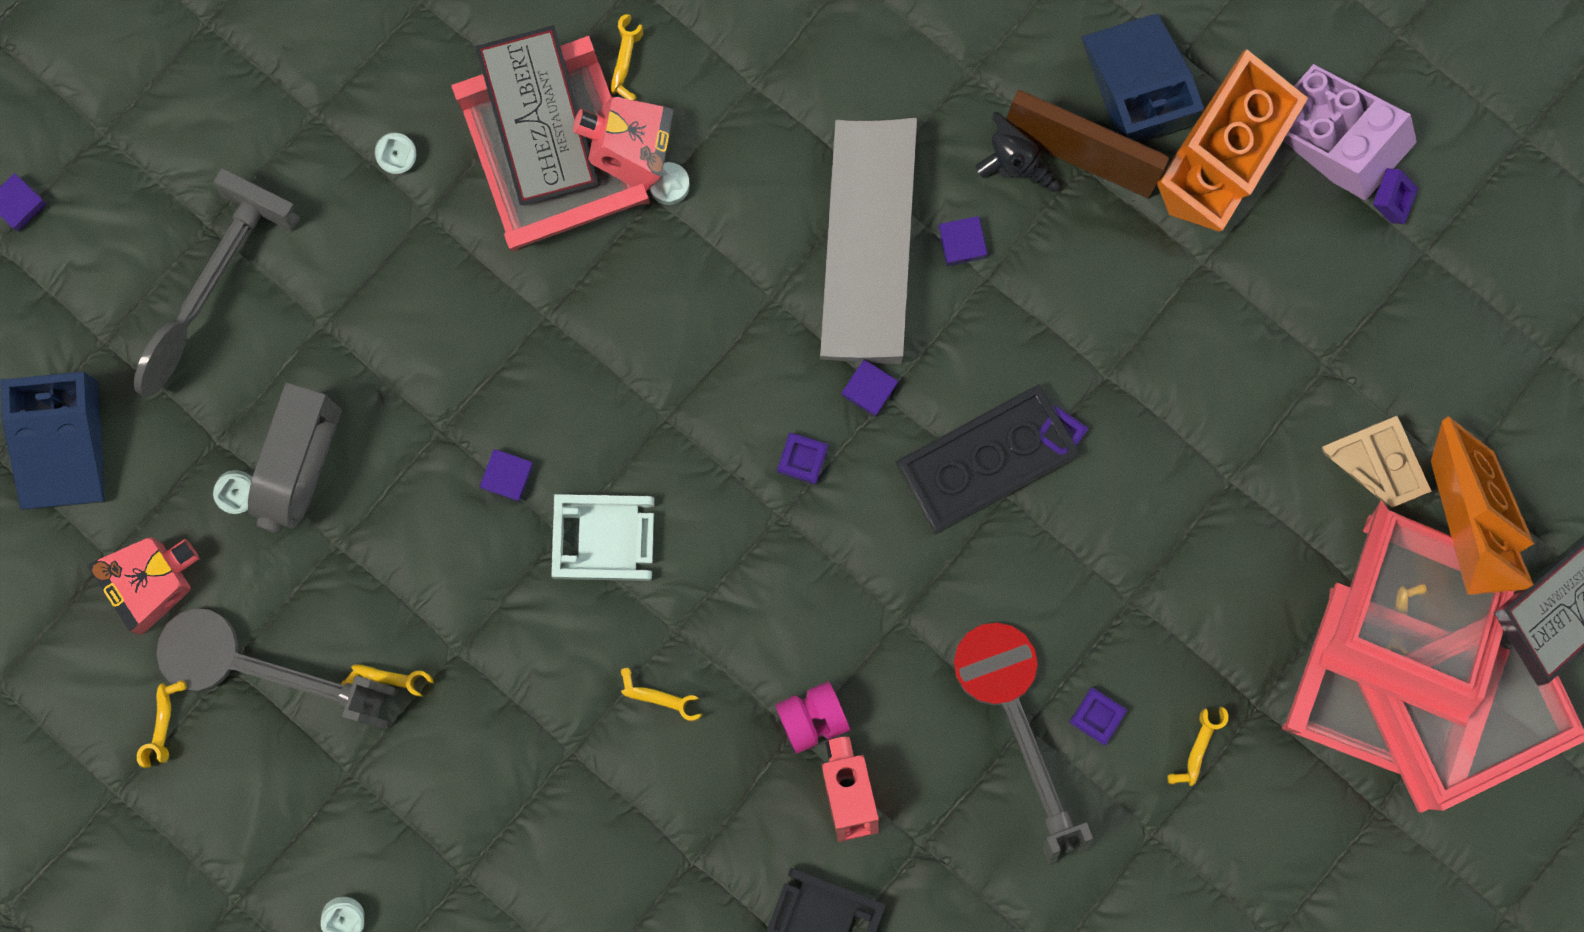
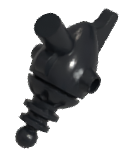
(1016, 156)

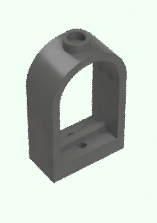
(292, 458)

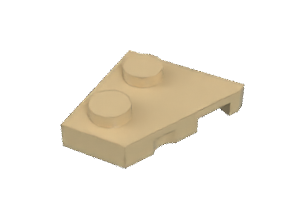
(1381, 462)

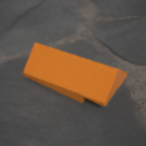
(1230, 144)
(1480, 513)

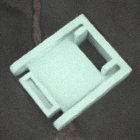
(610, 537)

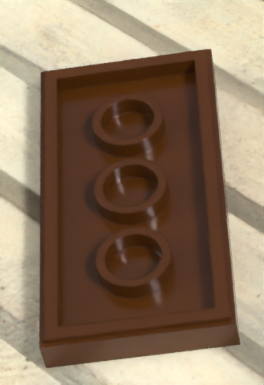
(1087, 144)

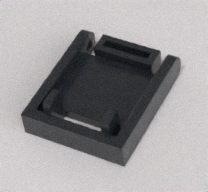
(821, 907)

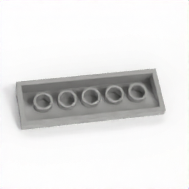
(868, 241)

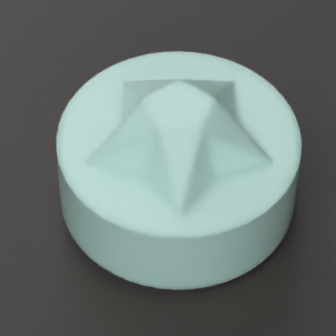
(395, 153)
(671, 186)
(232, 491)
(342, 915)

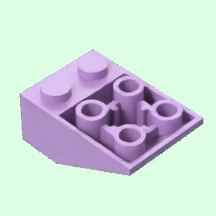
(1348, 132)

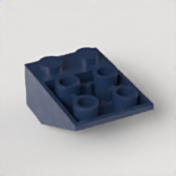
(1143, 79)
(54, 439)

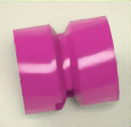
(812, 717)

